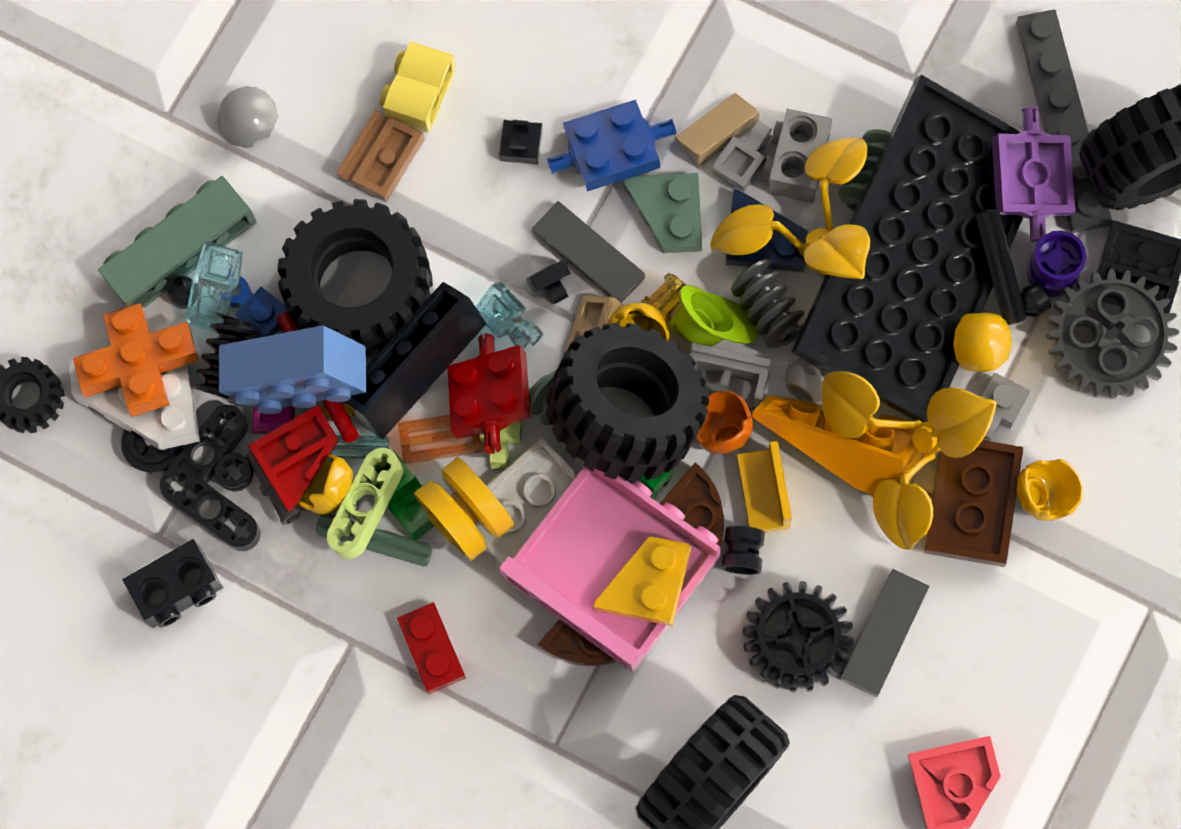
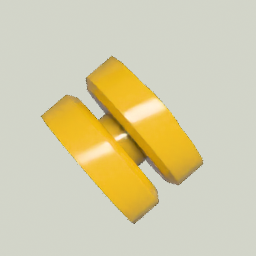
(460, 512)

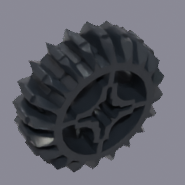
(816, 631)

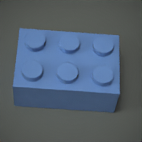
(292, 369)

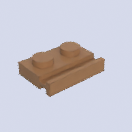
(380, 155)

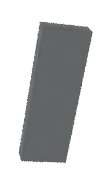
(588, 252)
(884, 633)

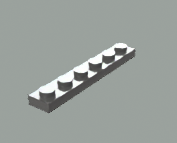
(1061, 108)

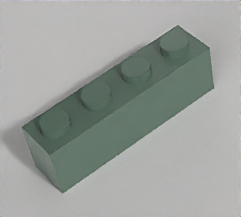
(175, 243)

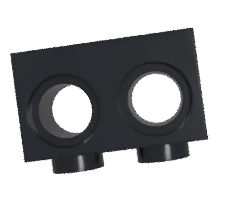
(169, 574)

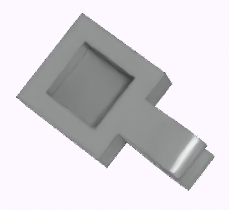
(742, 160)
(1009, 401)

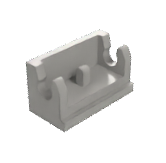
(732, 372)

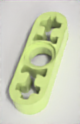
(367, 473)

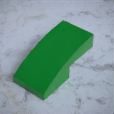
(405, 505)

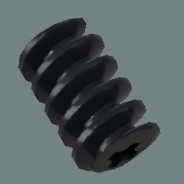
(229, 331)

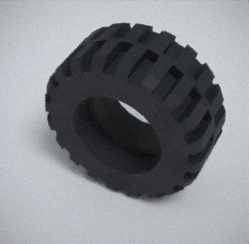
(1137, 152)
(345, 231)
(614, 439)
(714, 769)

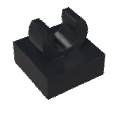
(521, 141)
(549, 279)

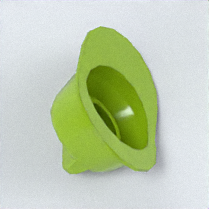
(711, 319)

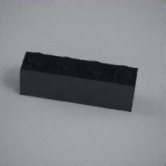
(415, 359)

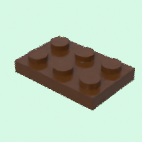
(975, 504)

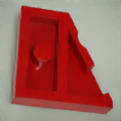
(295, 454)

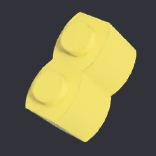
(418, 86)

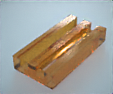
(434, 453)

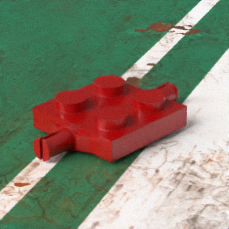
(488, 392)

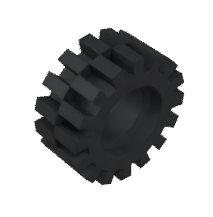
(45, 406)

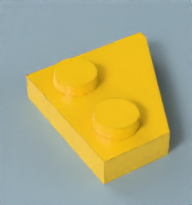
(648, 583)

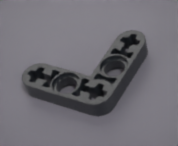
(199, 475)

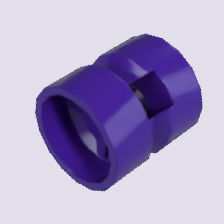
(1057, 262)

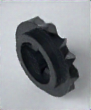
(156, 460)

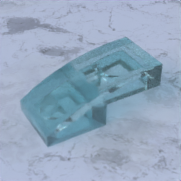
(213, 284)

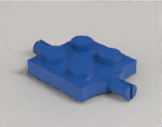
(611, 145)

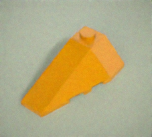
(857, 461)

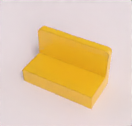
(765, 489)

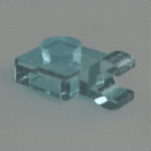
(503, 316)

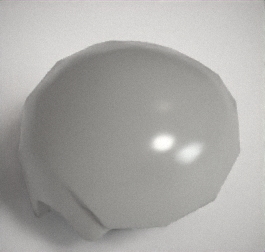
(246, 116)

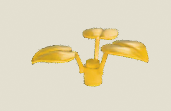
(827, 251)
(954, 426)

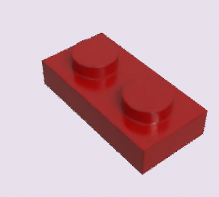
(431, 648)

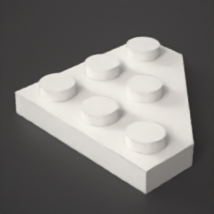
(162, 427)

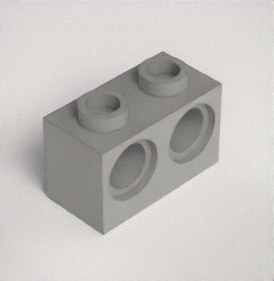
(795, 154)

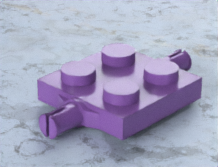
(1033, 174)

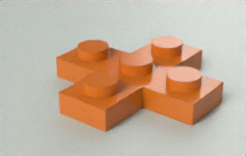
(136, 359)

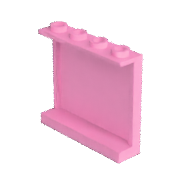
(588, 543)

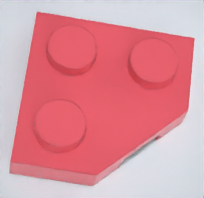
(954, 782)

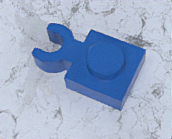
(258, 308)

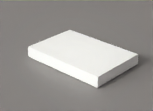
(527, 493)

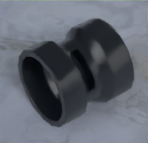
(743, 550)

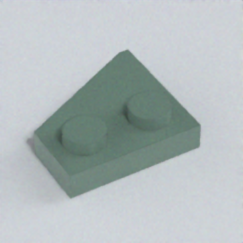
(670, 209)

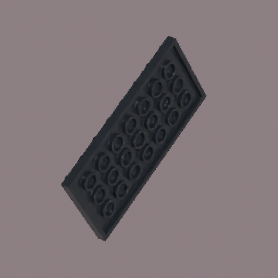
(922, 257)

